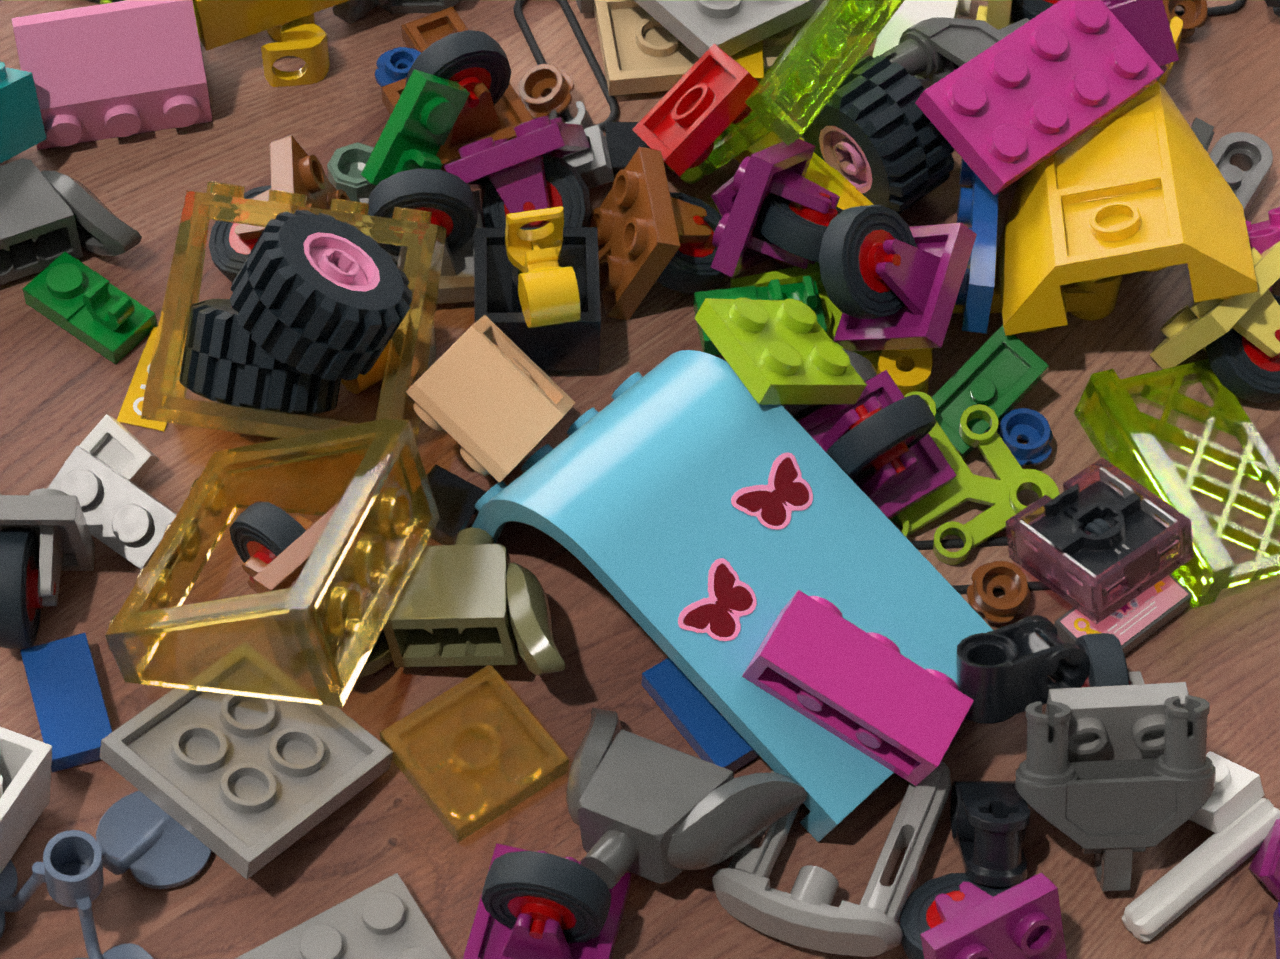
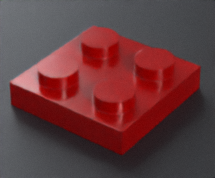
(698, 110)

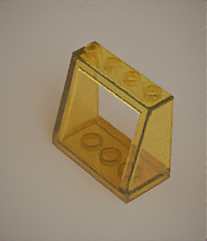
(408, 349)
(299, 639)

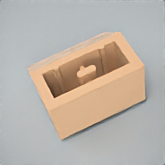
(489, 399)

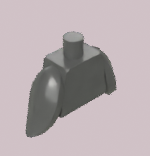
(51, 215)
(662, 808)

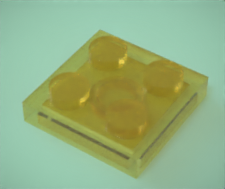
(474, 752)

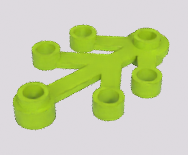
(966, 486)

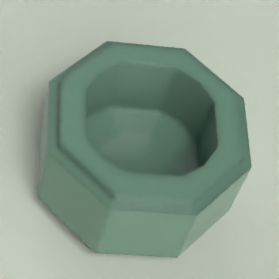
(346, 169)

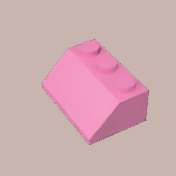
(114, 69)

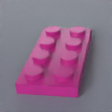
(1038, 90)

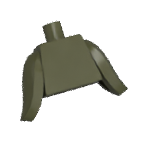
(468, 610)

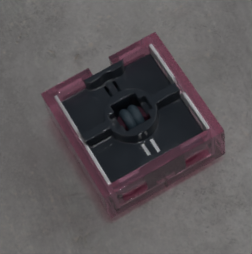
(1100, 540)

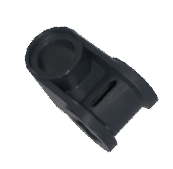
(1012, 668)
(989, 830)

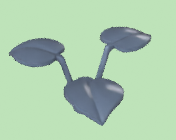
(129, 835)

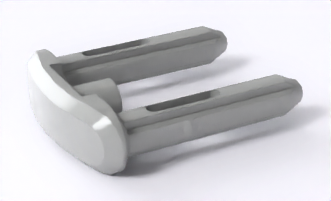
(806, 912)

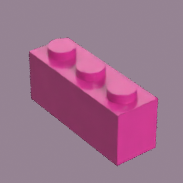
(859, 687)

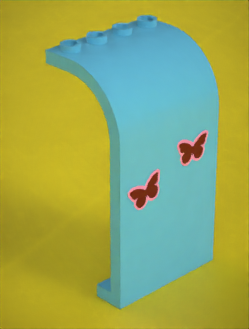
(704, 531)

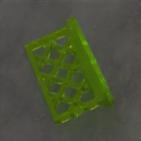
(805, 75)
(1132, 445)

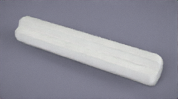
(1199, 872)

